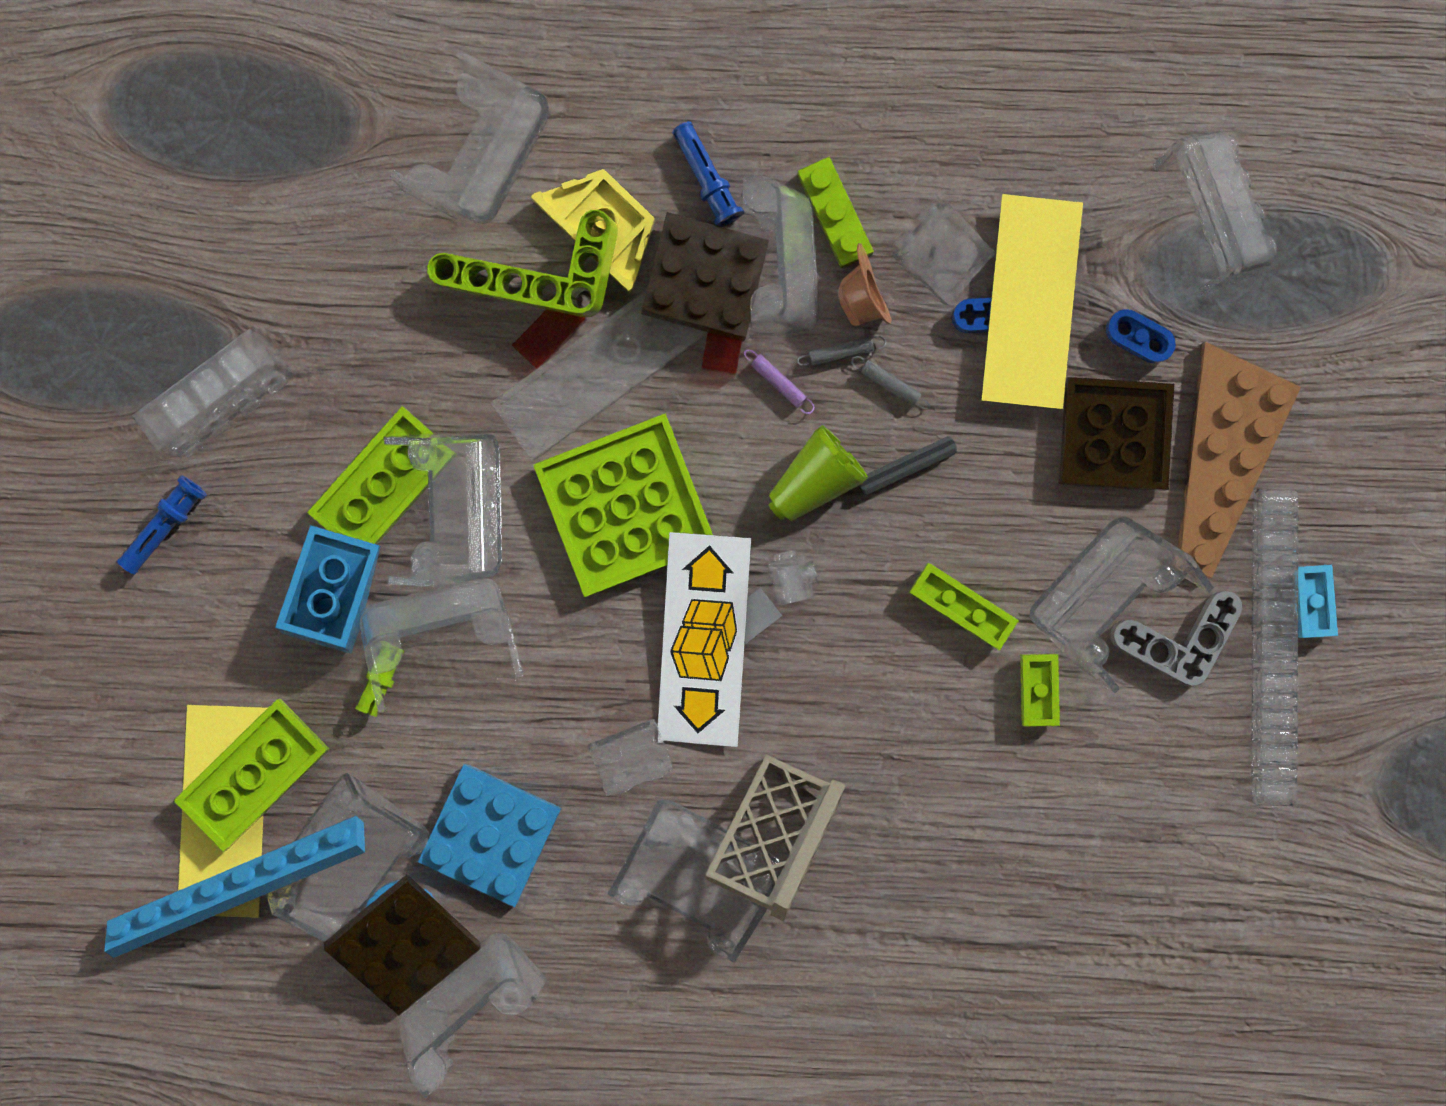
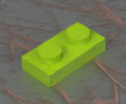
(1039, 690)

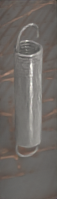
(842, 351)
(890, 383)

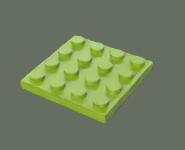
(621, 502)

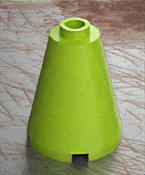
(816, 476)

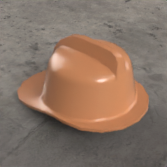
(860, 294)

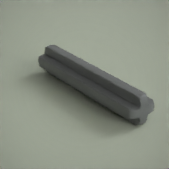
(908, 465)

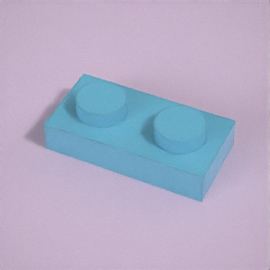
(1316, 602)

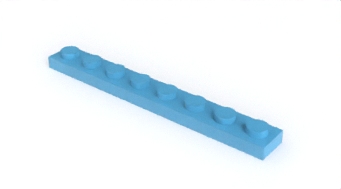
(235, 886)

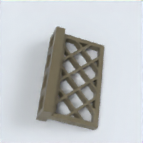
(799, 856)

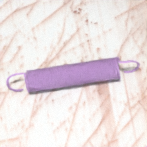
(778, 381)

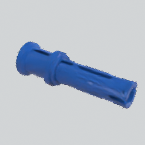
(714, 189)
(169, 508)

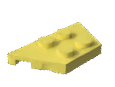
(603, 193)

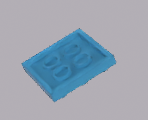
(489, 835)

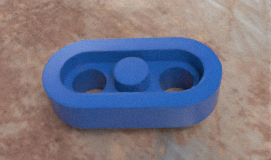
(1140, 334)

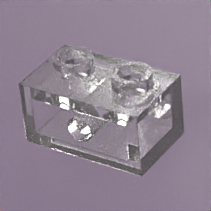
(791, 577)

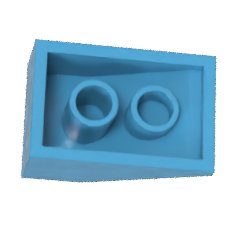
(329, 589)

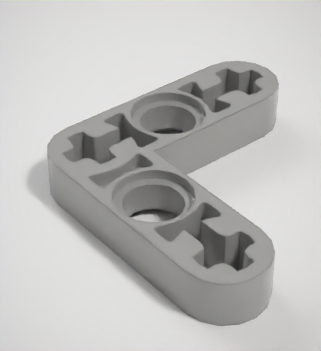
(1180, 654)

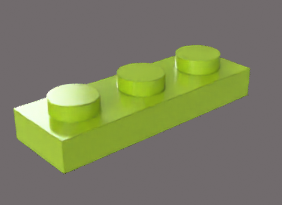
(834, 211)
(963, 606)

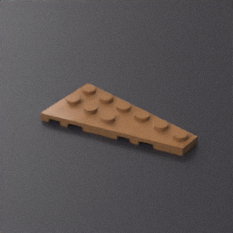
(1230, 441)

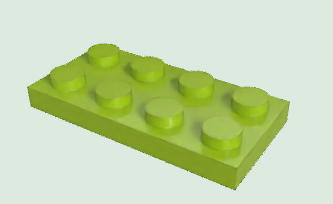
(375, 485)
(251, 775)

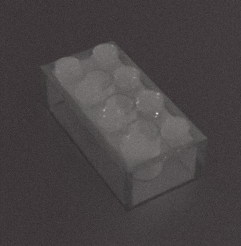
(213, 395)

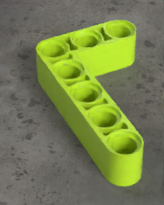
(534, 282)

